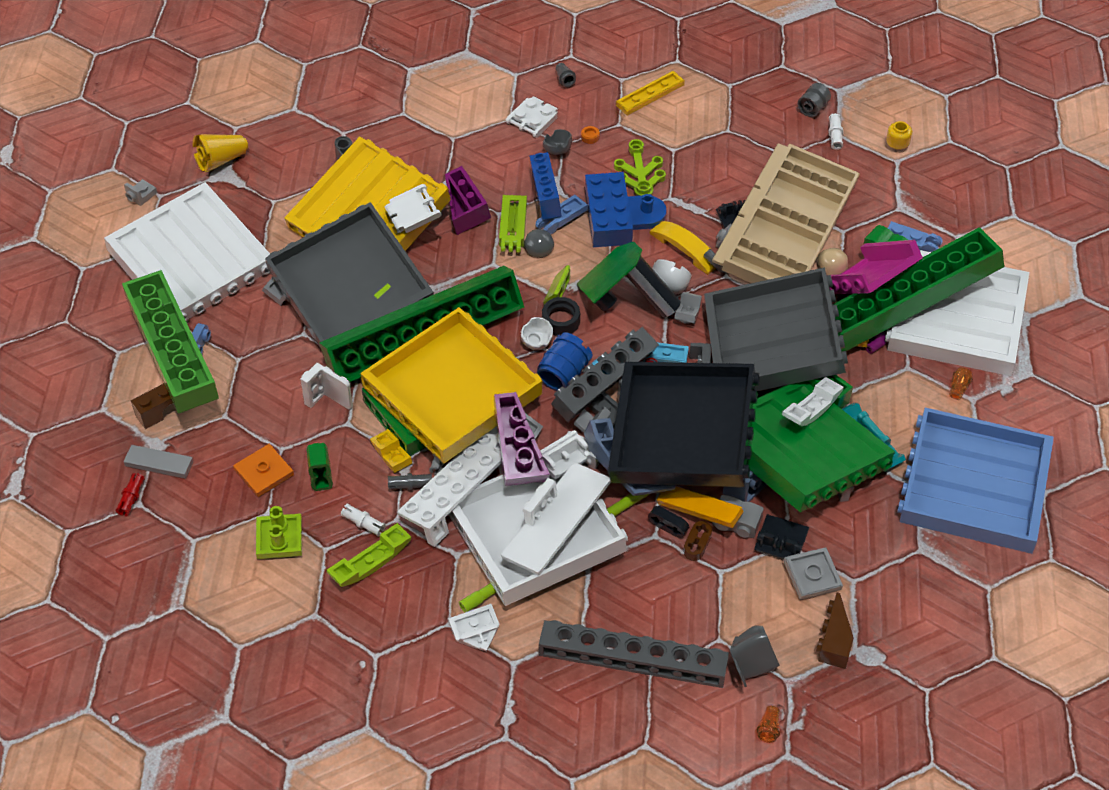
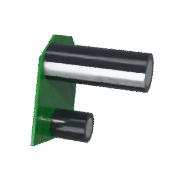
(629, 262)

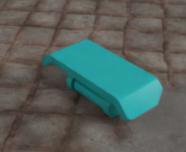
(863, 418)

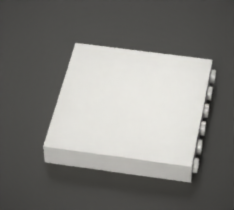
(495, 515)

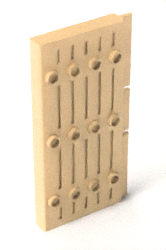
(786, 216)

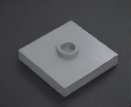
(813, 573)

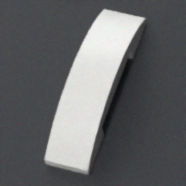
(815, 404)

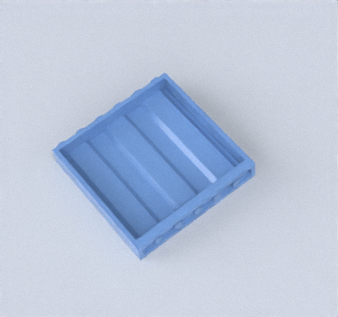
(976, 480)

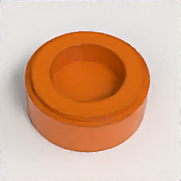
(590, 134)

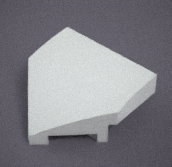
(475, 627)

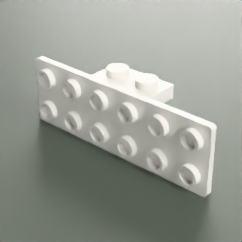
(553, 516)

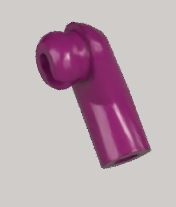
(877, 343)

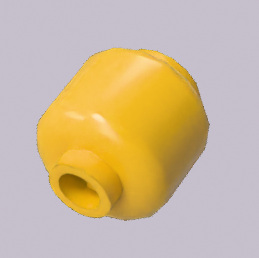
(899, 135)

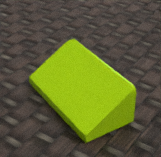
(559, 284)

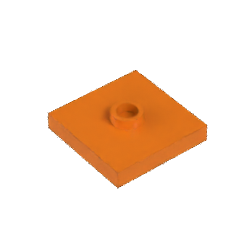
(263, 470)

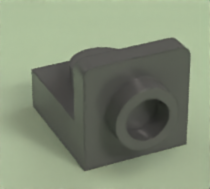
(701, 352)

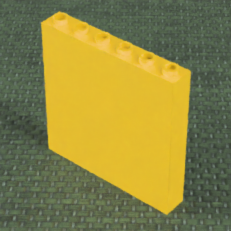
(447, 383)

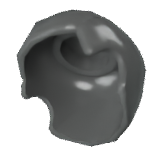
(558, 143)
(539, 243)

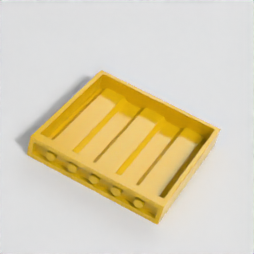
(358, 178)

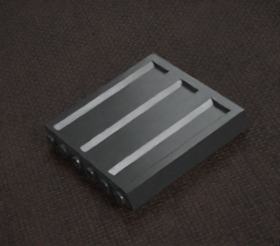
(780, 327)

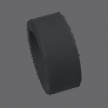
(562, 304)

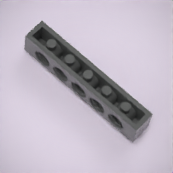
(571, 406)

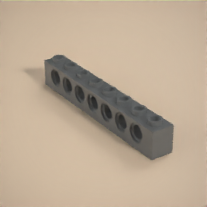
(642, 662)

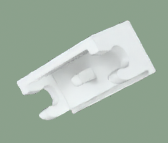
(563, 453)

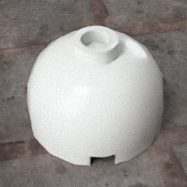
(674, 278)

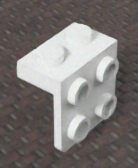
(321, 382)

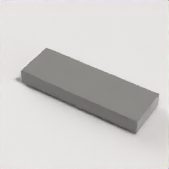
(158, 461)

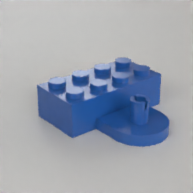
(614, 213)

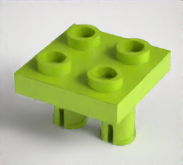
(278, 534)

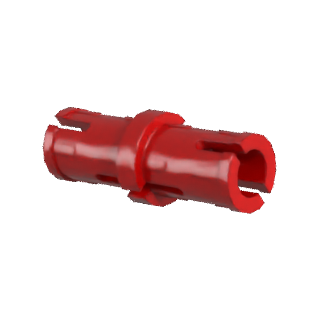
(130, 494)

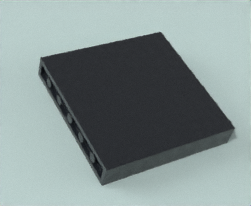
(684, 424)

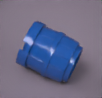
(563, 361)

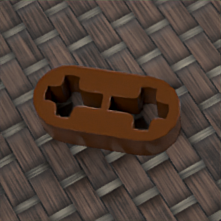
(693, 539)

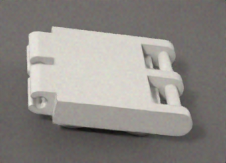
(533, 114)
(411, 209)

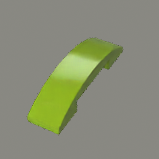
(372, 558)

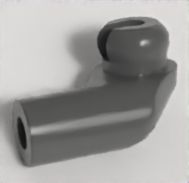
(709, 255)

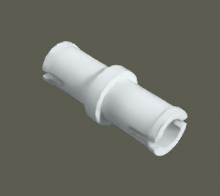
(835, 131)
(363, 519)

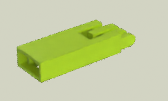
(513, 220)

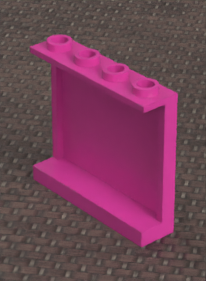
(880, 264)

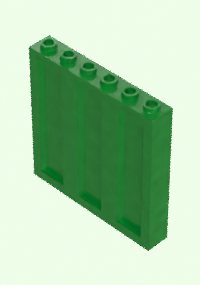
(812, 459)

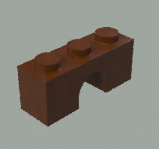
(151, 405)

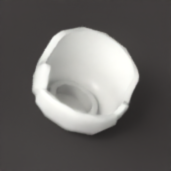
(537, 333)

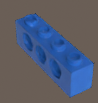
(545, 185)

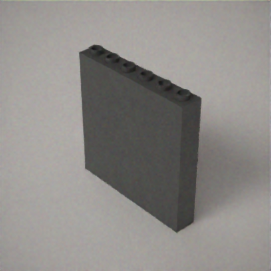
(339, 270)

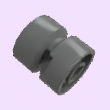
(814, 99)

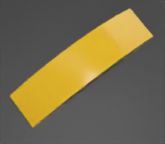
(684, 241)

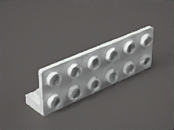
(452, 486)

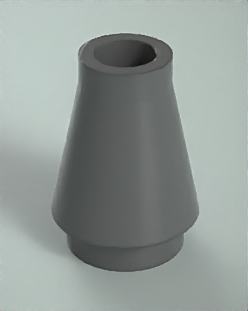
(565, 75)

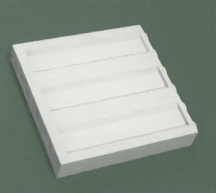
(196, 246)
(970, 327)

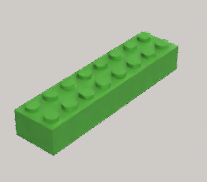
(170, 341)

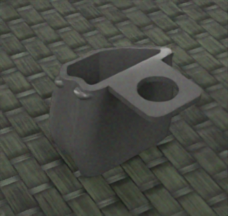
(753, 653)

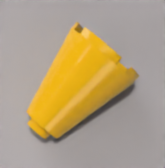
(217, 149)

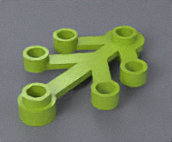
(643, 186)

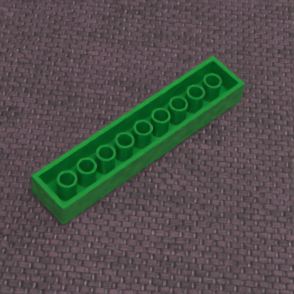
(919, 287)
(482, 297)

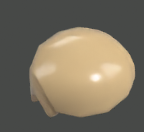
(833, 260)

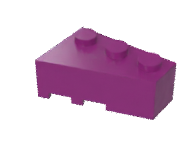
(466, 201)

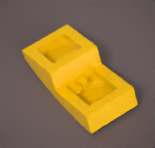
(390, 450)

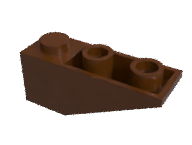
(838, 635)

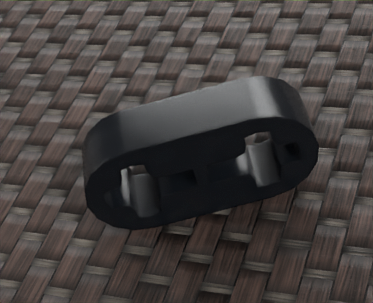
(668, 521)

